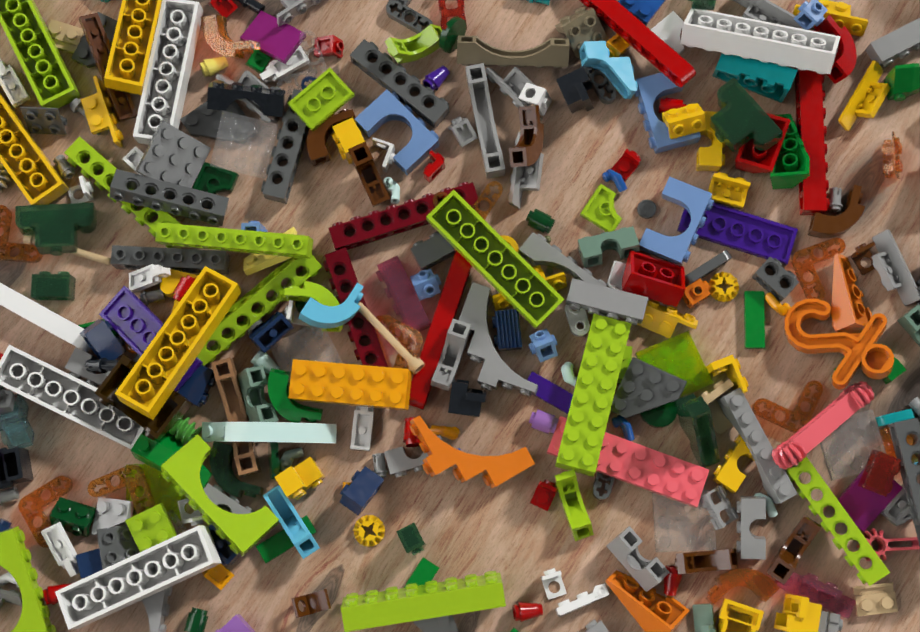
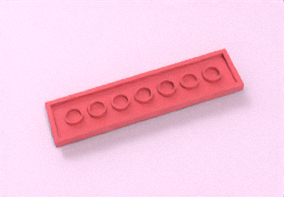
(644, 467)

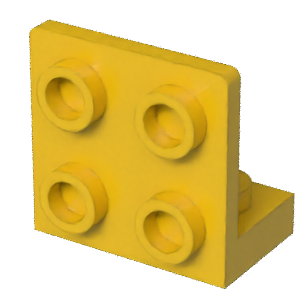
(732, 369)

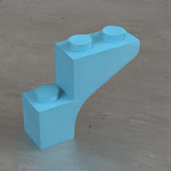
(616, 69)
(291, 521)

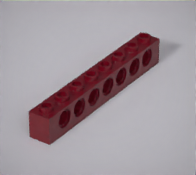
(392, 212)
(341, 259)

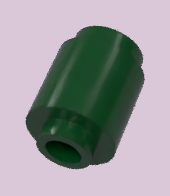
(540, 221)
(196, 620)

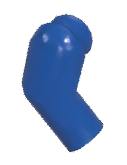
(616, 178)
(625, 425)

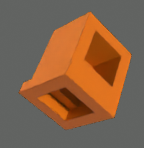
(692, 298)

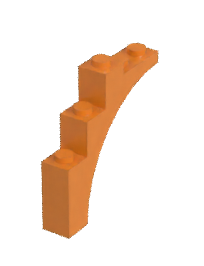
(465, 465)

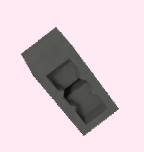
(772, 283)

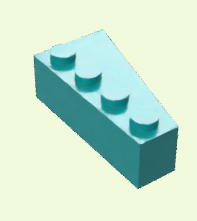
(756, 76)

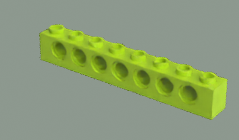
(81, 150)
(234, 240)
(266, 305)
(878, 569)

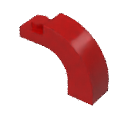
(846, 51)

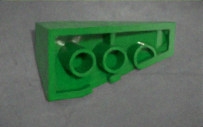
(903, 81)
(793, 160)
(159, 451)

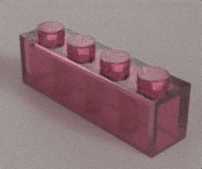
(403, 294)

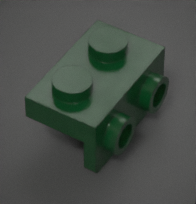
(73, 516)

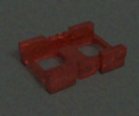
(445, 13)

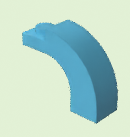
(332, 316)

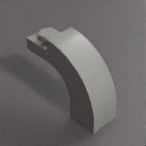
(451, 354)

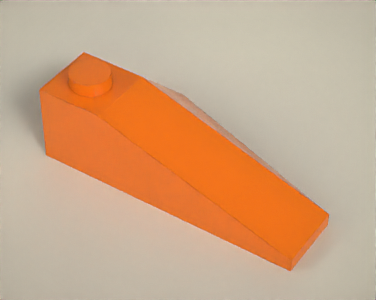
(847, 306)
(648, 608)

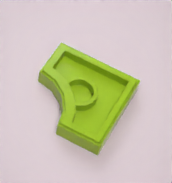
(601, 209)

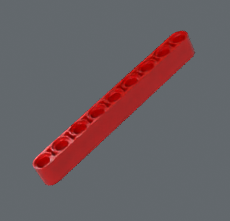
(643, 40)
(437, 333)

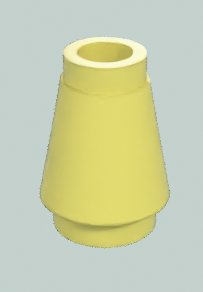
(213, 65)

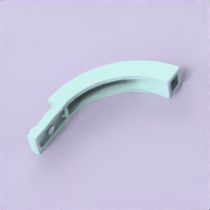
(269, 432)

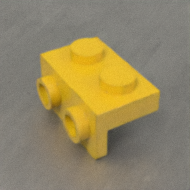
(684, 120)
(728, 189)

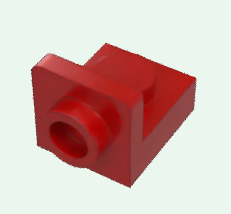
(223, 7)
(330, 46)
(627, 164)
(432, 170)
(544, 495)

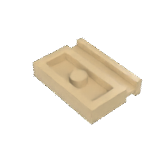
(65, 36)
(874, 599)

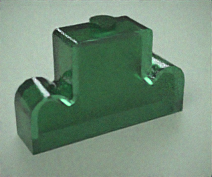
(742, 119)
(56, 225)
(698, 426)

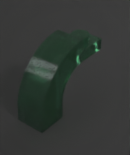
(221, 467)

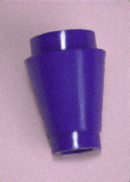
(436, 78)

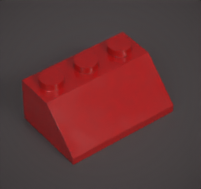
(758, 161)
(654, 278)

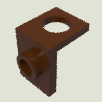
(863, 251)
(312, 603)

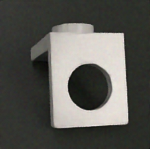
(540, 98)
(389, 155)
(87, 189)
(616, 275)
(292, 314)
(195, 517)
(549, 576)

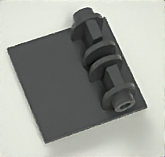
(44, 120)
(115, 545)

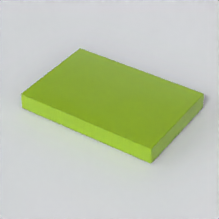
(321, 99)

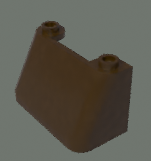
(166, 418)

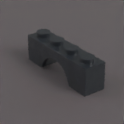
(269, 100)

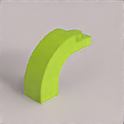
(415, 47)
(316, 292)
(573, 505)

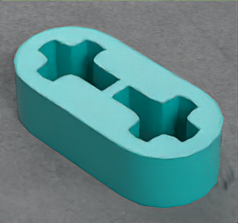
(894, 417)

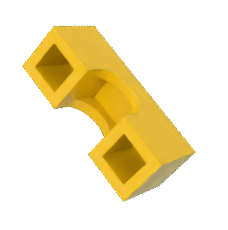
(710, 157)
(728, 473)

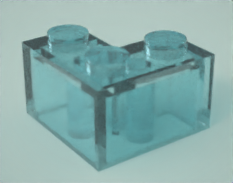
(15, 426)

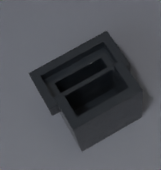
(575, 88)
(466, 400)
(14, 467)

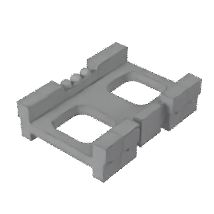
(714, 509)

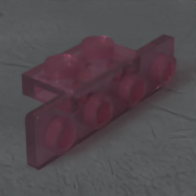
(819, 593)

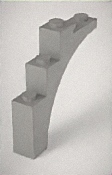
(482, 349)

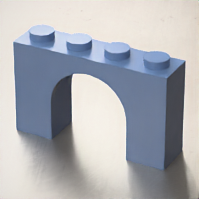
(648, 91)
(389, 108)
(676, 248)

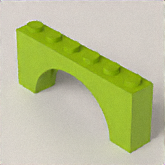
(238, 529)
(16, 560)

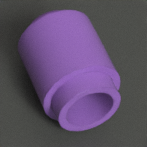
(543, 421)

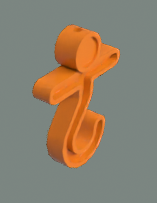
(858, 348)

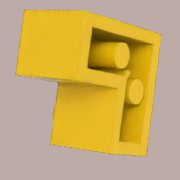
(347, 136)
(297, 479)

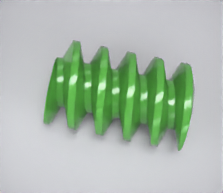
(184, 431)

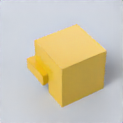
(798, 615)
(738, 617)

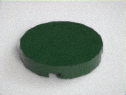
(449, 37)
(660, 416)
(273, 459)

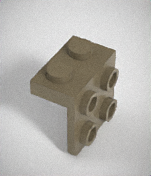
(581, 27)

